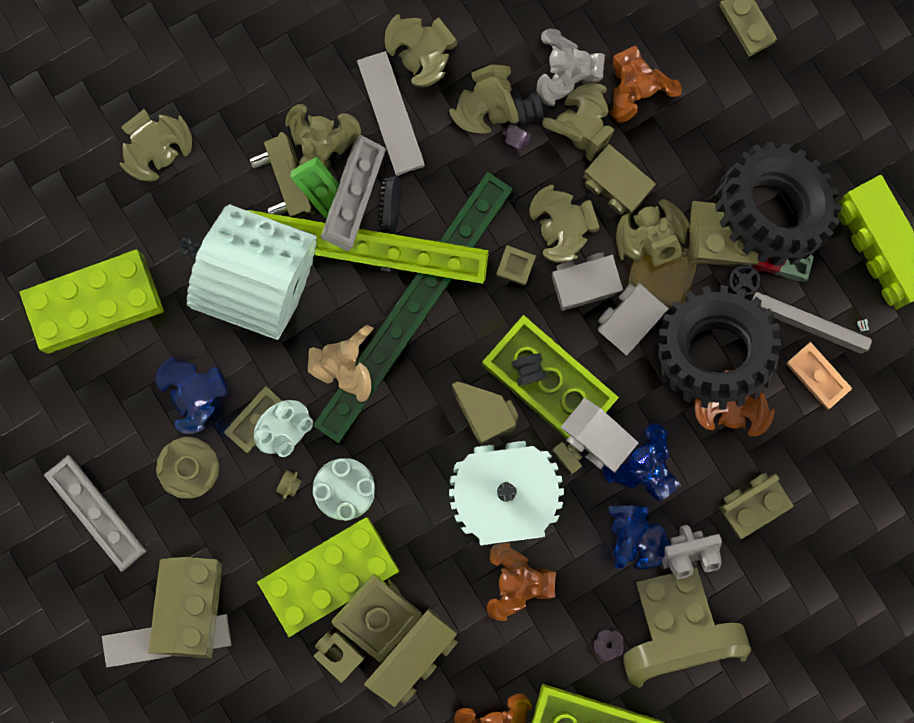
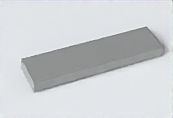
(391, 113)
(353, 193)
(814, 324)
(95, 513)
(134, 645)

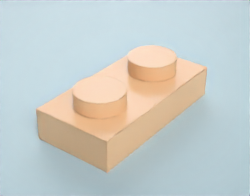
(818, 376)

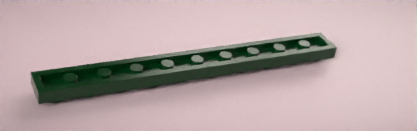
(413, 307)

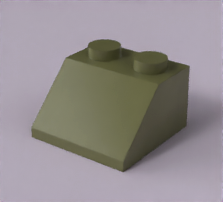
(711, 243)

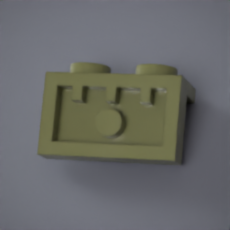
(755, 506)

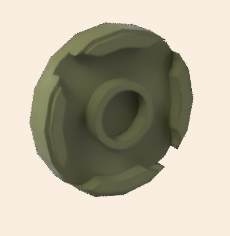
(187, 467)

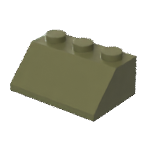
(485, 412)
(185, 607)
(412, 659)

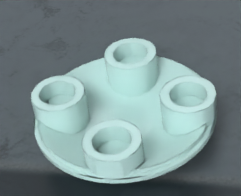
(282, 427)
(344, 489)

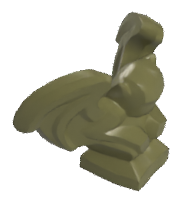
(424, 47)
(489, 96)
(585, 126)
(318, 137)
(151, 142)
(566, 223)
(655, 235)

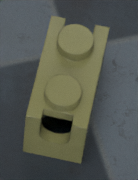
(618, 181)
(339, 654)

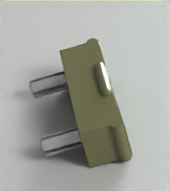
(283, 160)

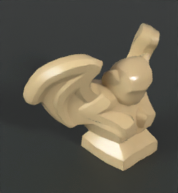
(339, 362)

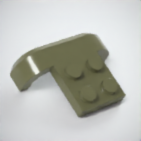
(680, 630)

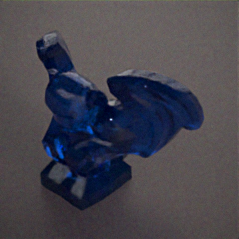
(194, 392)
(647, 466)
(637, 535)

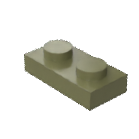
(748, 24)
(243, 427)

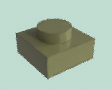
(516, 265)
(568, 457)

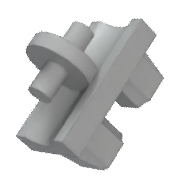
(691, 548)

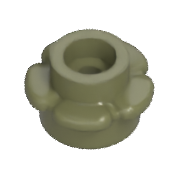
(288, 484)

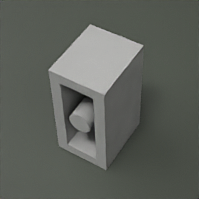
(586, 281)
(632, 317)
(599, 435)

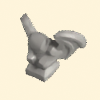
(569, 68)

